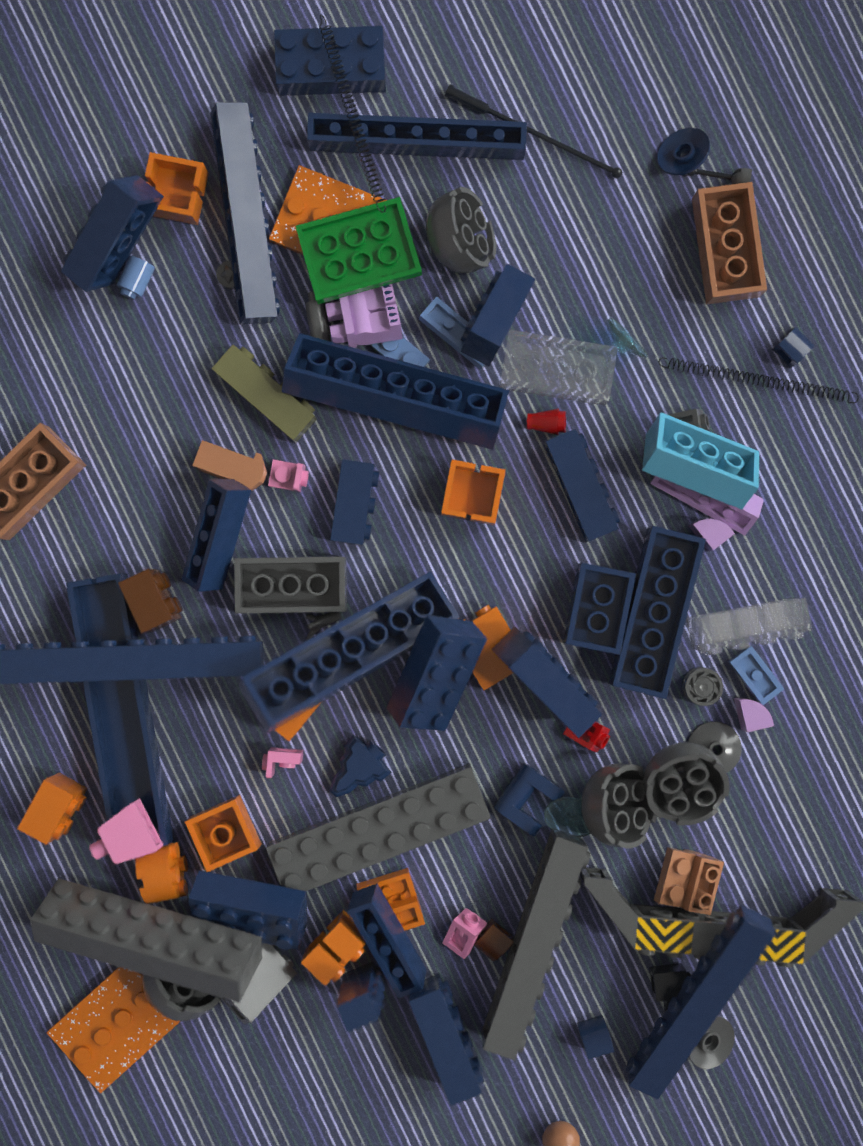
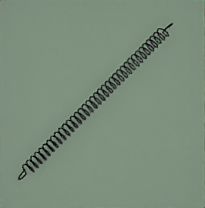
(355, 110)
(689, 366)

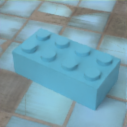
(701, 461)

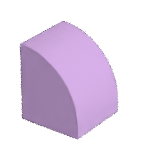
(713, 531)
(752, 715)

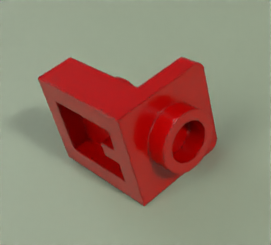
(593, 739)

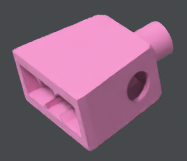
(127, 835)

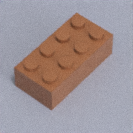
(729, 243)
(33, 476)

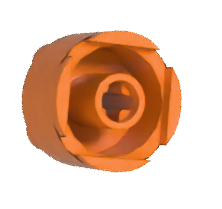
(162, 874)

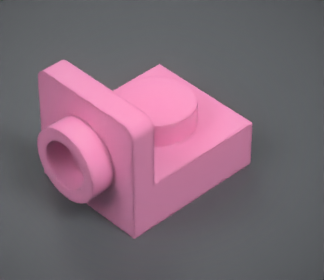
(288, 476)
(285, 757)
(464, 932)

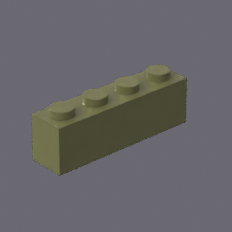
(264, 393)

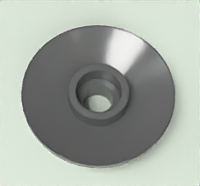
(720, 734)
(714, 1045)

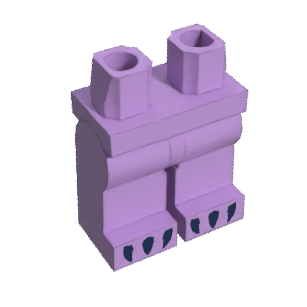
(367, 317)

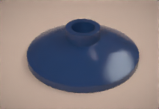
(683, 151)

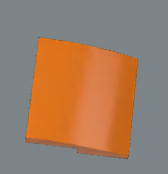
(401, 896)

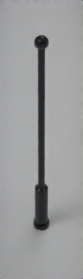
(483, 108)

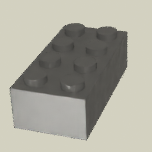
(290, 584)

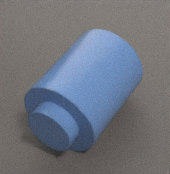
(135, 277)

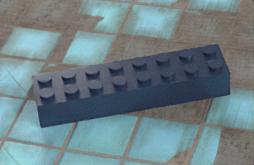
(394, 391)
(343, 653)

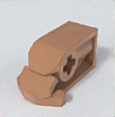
(230, 465)

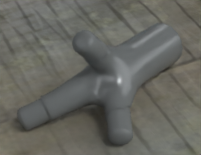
(320, 622)

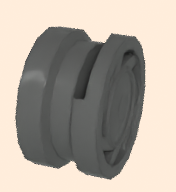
(702, 686)

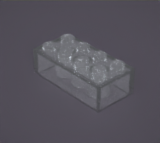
(558, 367)
(747, 624)

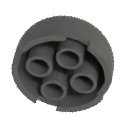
(451, 228)
(687, 783)
(617, 806)
(177, 1001)

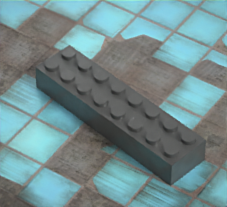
(379, 830)
(148, 939)
(534, 943)

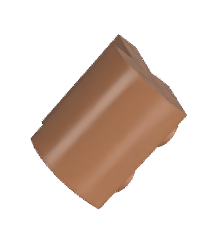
(689, 880)

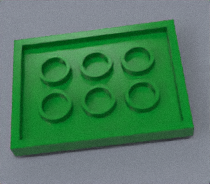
(358, 250)

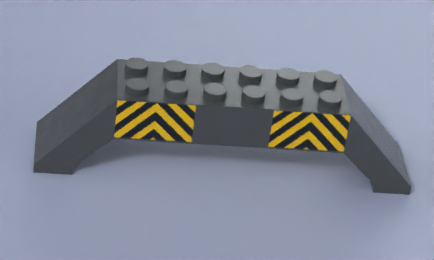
(691, 933)

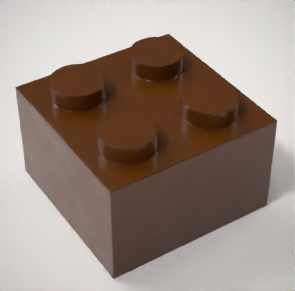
(151, 600)

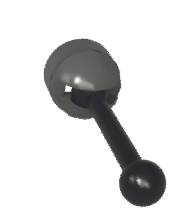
(741, 175)

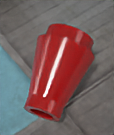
(547, 421)

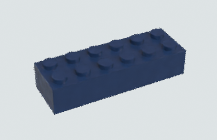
(657, 611)

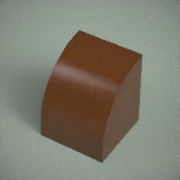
(494, 940)

